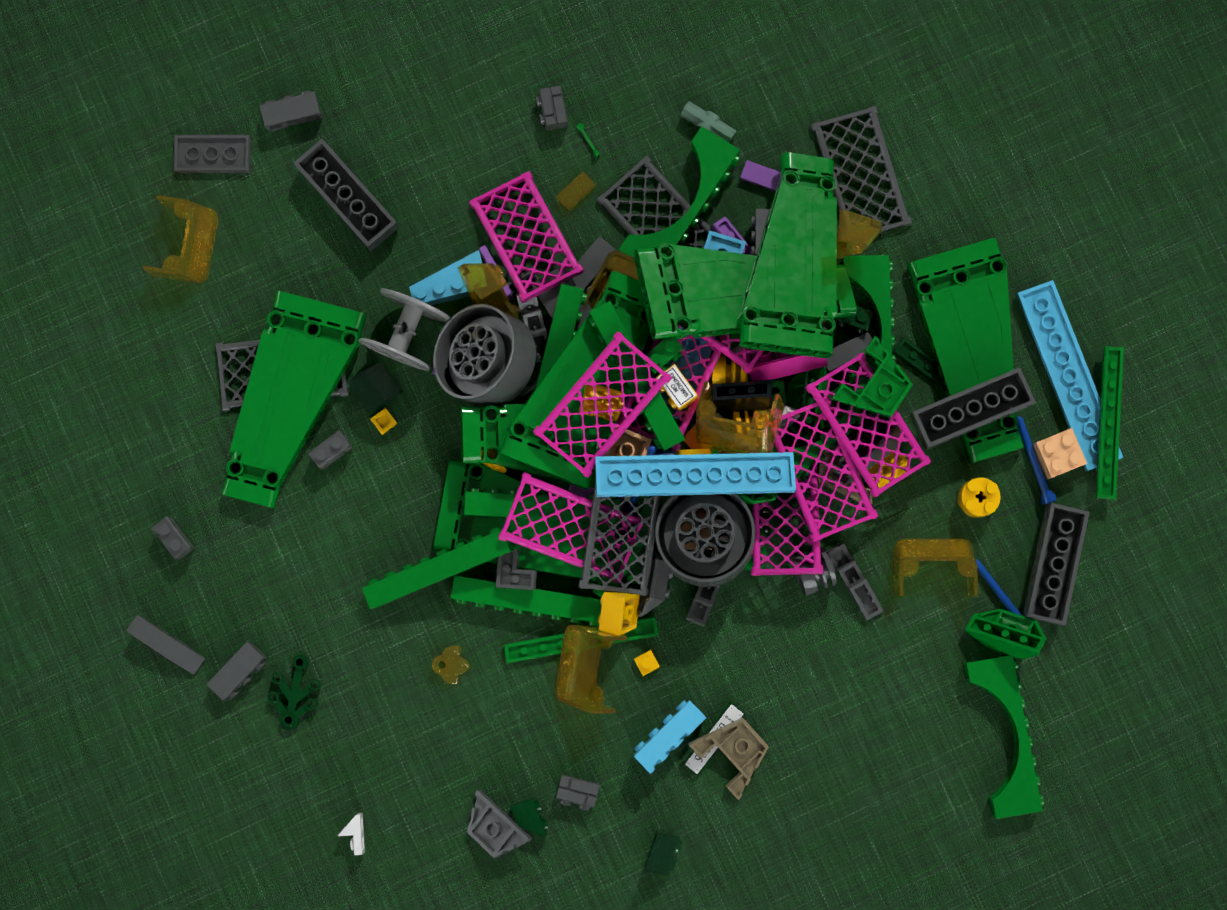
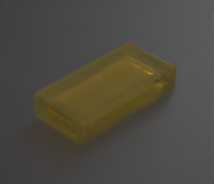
(575, 191)

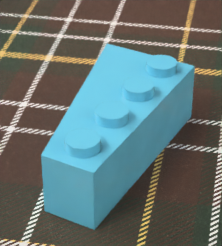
(444, 284)
(669, 736)

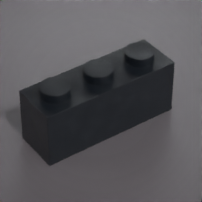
(743, 396)

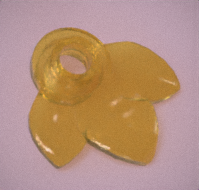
(453, 664)

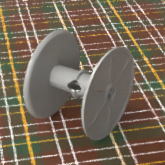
(408, 321)

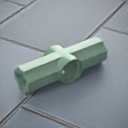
(707, 120)

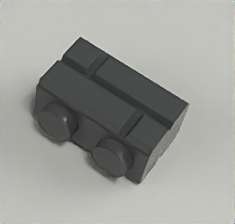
(553, 108)
(330, 450)
(173, 538)
(577, 791)

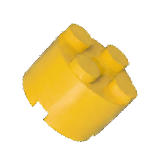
(972, 506)

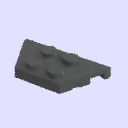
(494, 828)

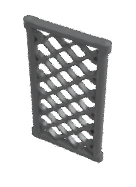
(872, 111)
(646, 162)
(221, 347)
(644, 589)

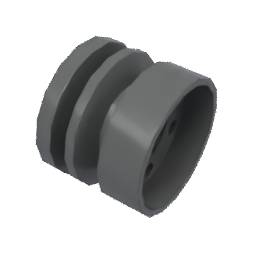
(808, 582)

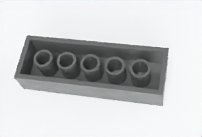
(346, 195)
(972, 408)
(1056, 564)

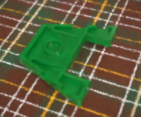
(883, 390)

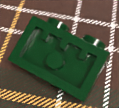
(858, 323)
(776, 521)

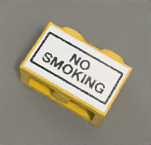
(678, 389)

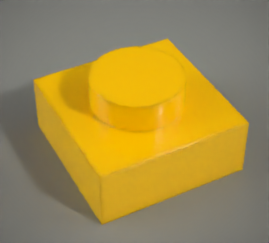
(383, 421)
(646, 662)

